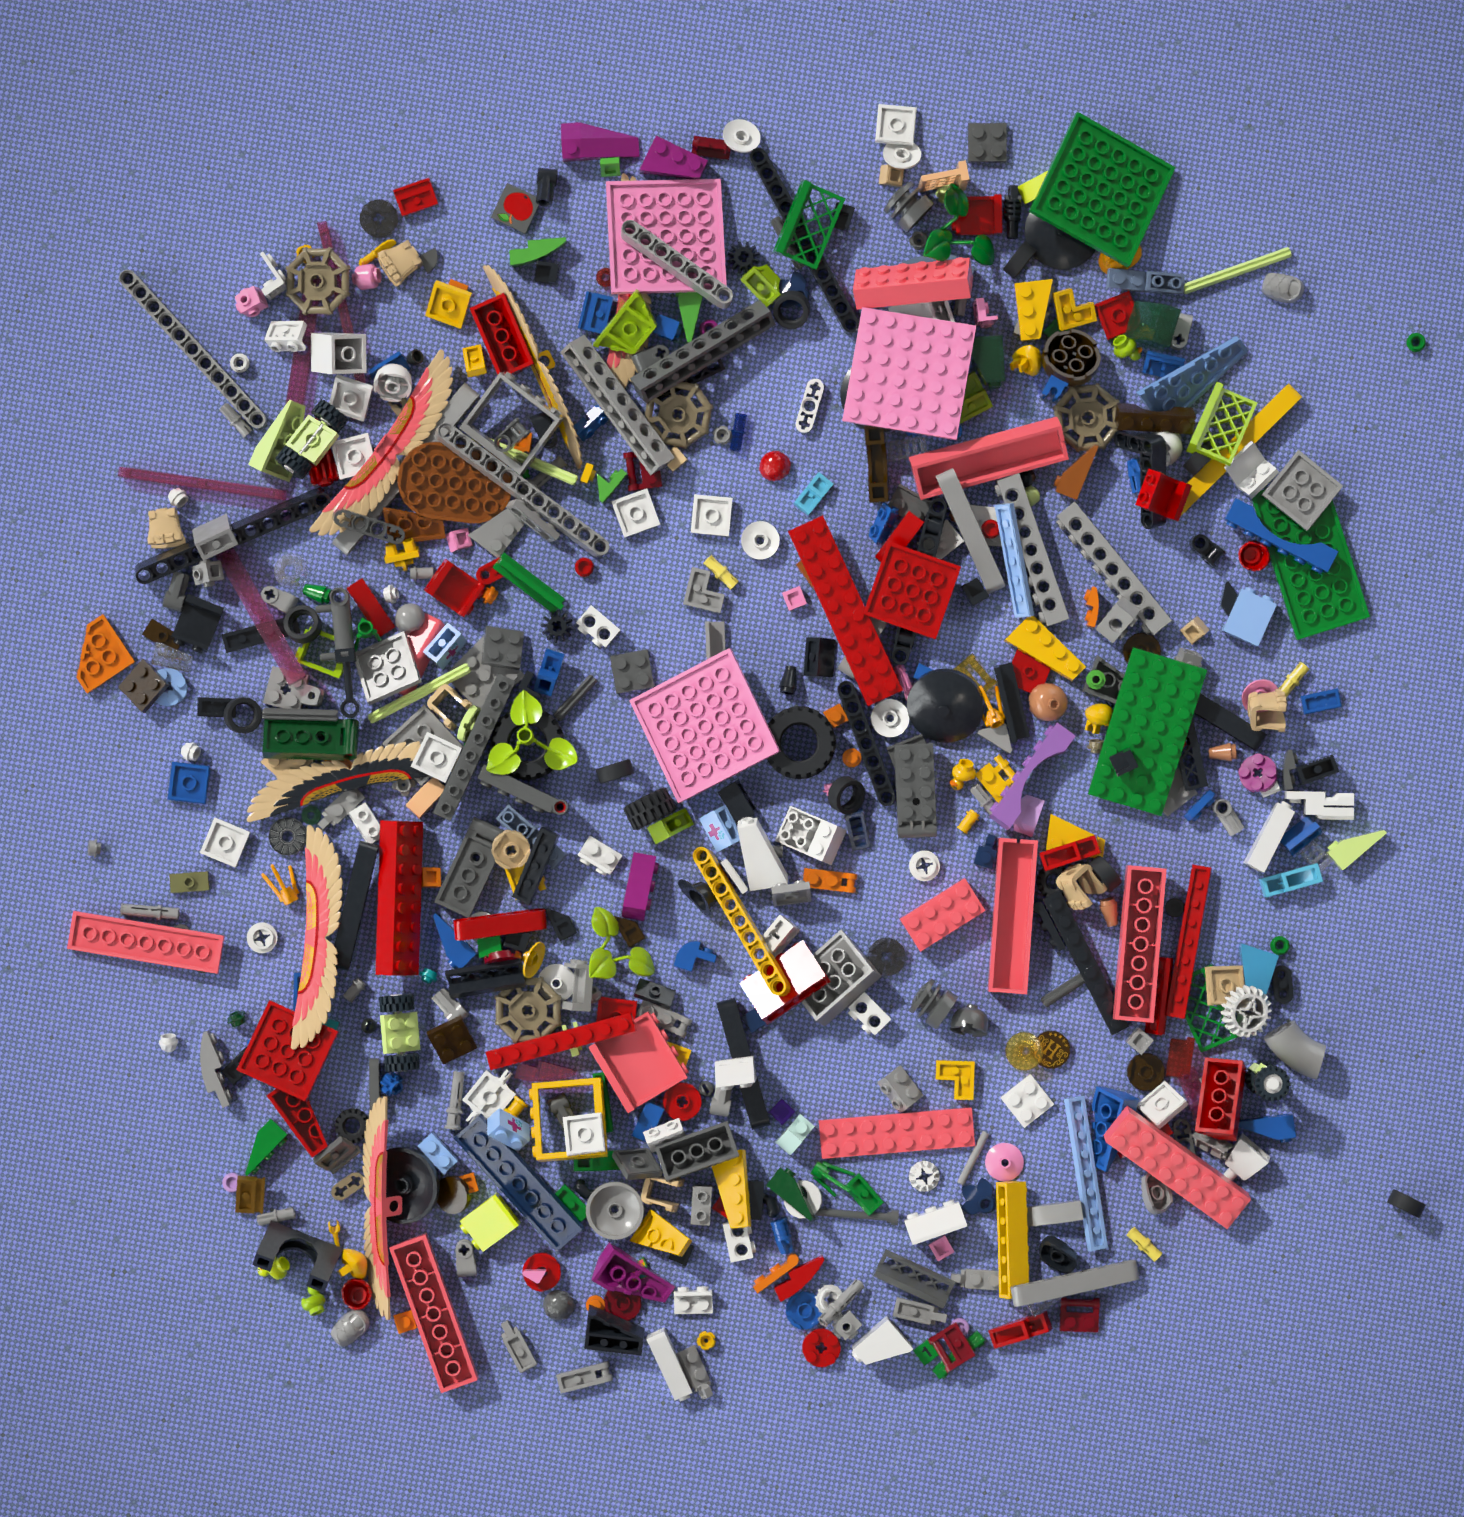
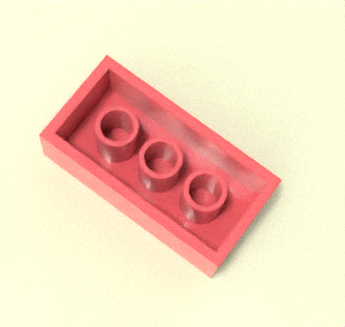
(942, 914)

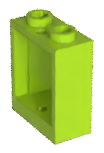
(301, 654)

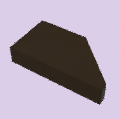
(630, 931)

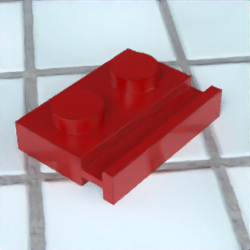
(415, 197)

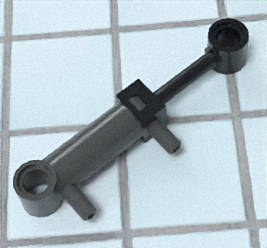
(344, 644)

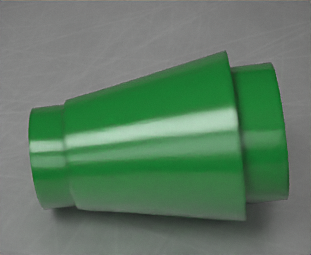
(317, 593)

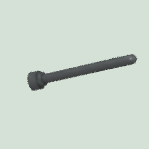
(891, 1217)

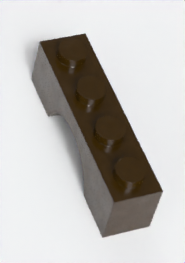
(1134, 418)
(877, 464)

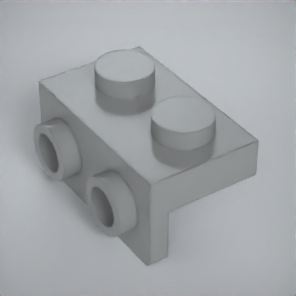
(900, 1089)

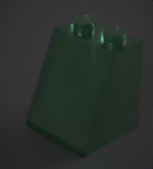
(1152, 324)
(989, 360)

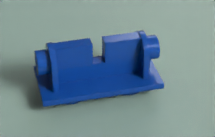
(586, 429)
(879, 530)

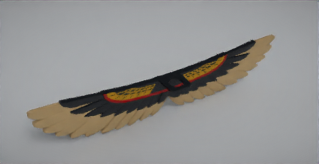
(321, 781)

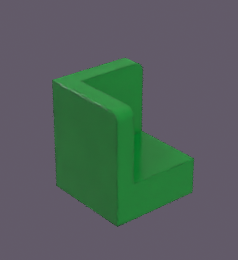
(489, 945)

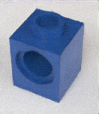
(667, 328)

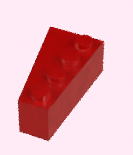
(300, 1119)

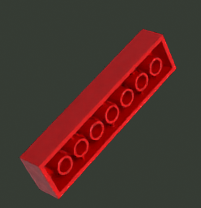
(399, 898)

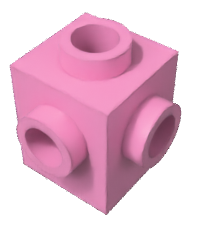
(251, 301)

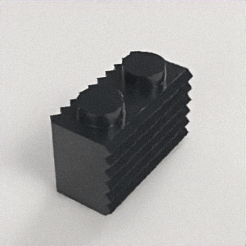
(1316, 769)

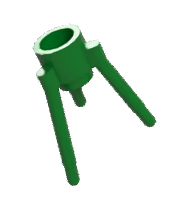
(365, 630)
(821, 1172)

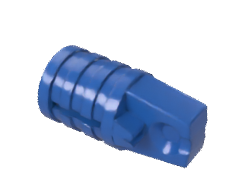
(1134, 474)
(782, 1235)

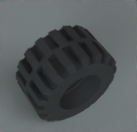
(649, 808)

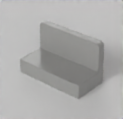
(714, 638)

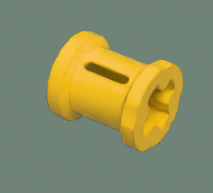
(516, 1106)

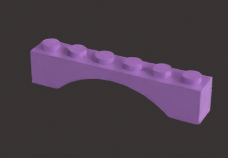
(1009, 807)

